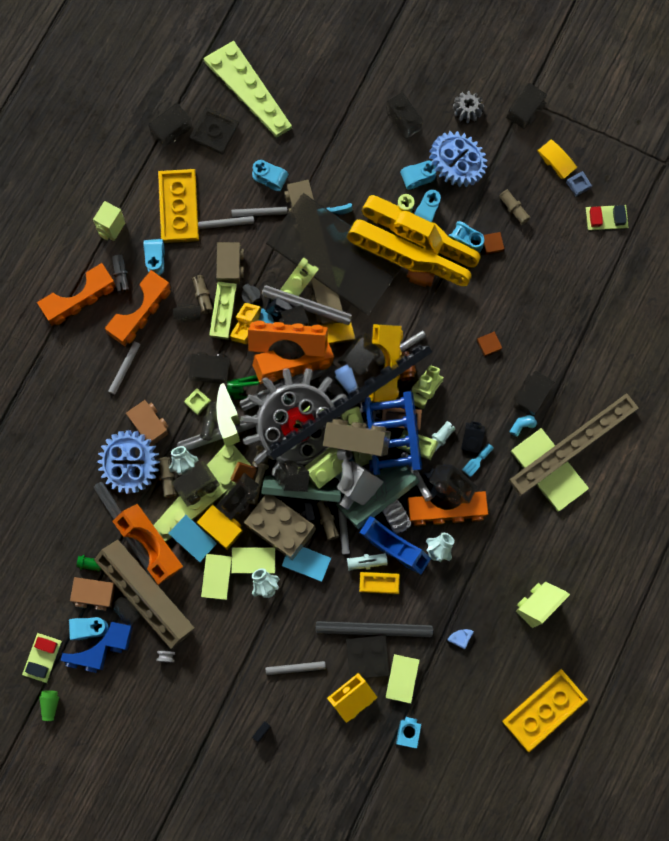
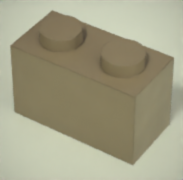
(228, 262)

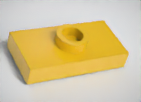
(379, 583)

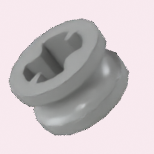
(165, 656)

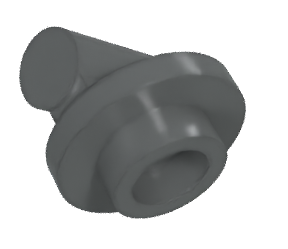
(250, 294)

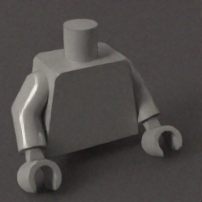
(356, 482)

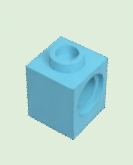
(409, 742)

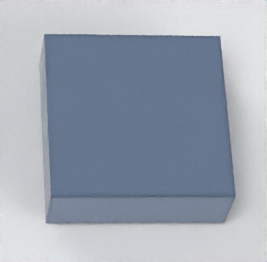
(579, 183)

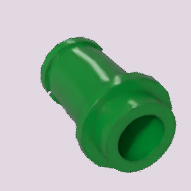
(87, 563)

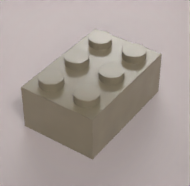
(357, 437)
(280, 526)

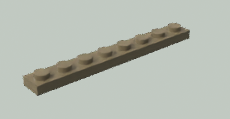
(573, 444)

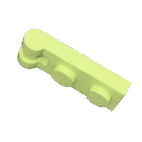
(298, 279)

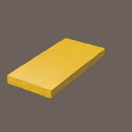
(178, 206)
(544, 710)

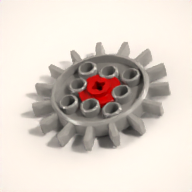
(274, 403)

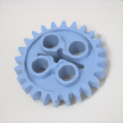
(468, 168)
(128, 443)

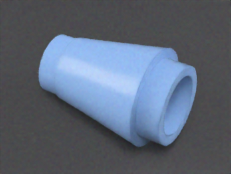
(346, 378)

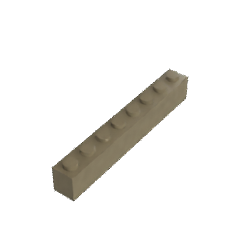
(321, 293)

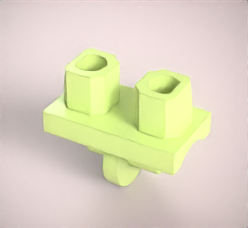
(428, 382)

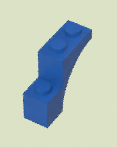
(395, 546)
(117, 638)

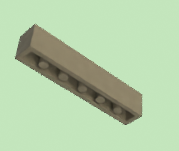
(144, 593)

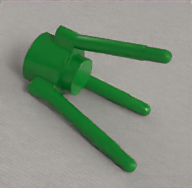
(237, 386)

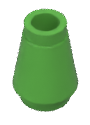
(48, 704)

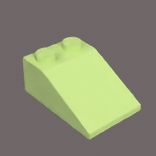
(541, 603)

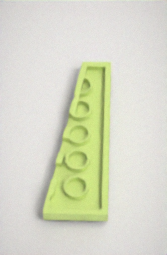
(240, 77)
(222, 468)

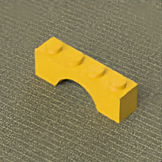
(388, 340)

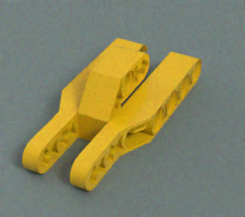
(415, 230)

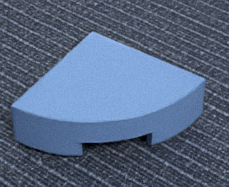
(460, 638)

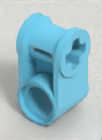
(271, 175)
(416, 175)
(426, 209)
(465, 234)
(154, 254)
(84, 628)

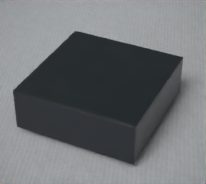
(261, 731)

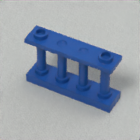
(408, 421)

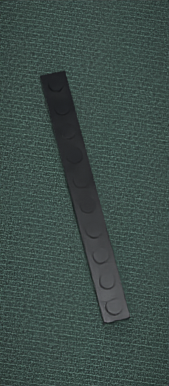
(342, 405)

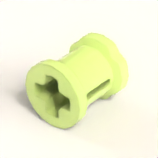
(409, 200)

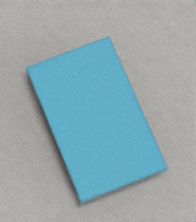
(192, 538)
(308, 563)

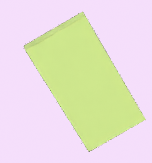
(561, 485)

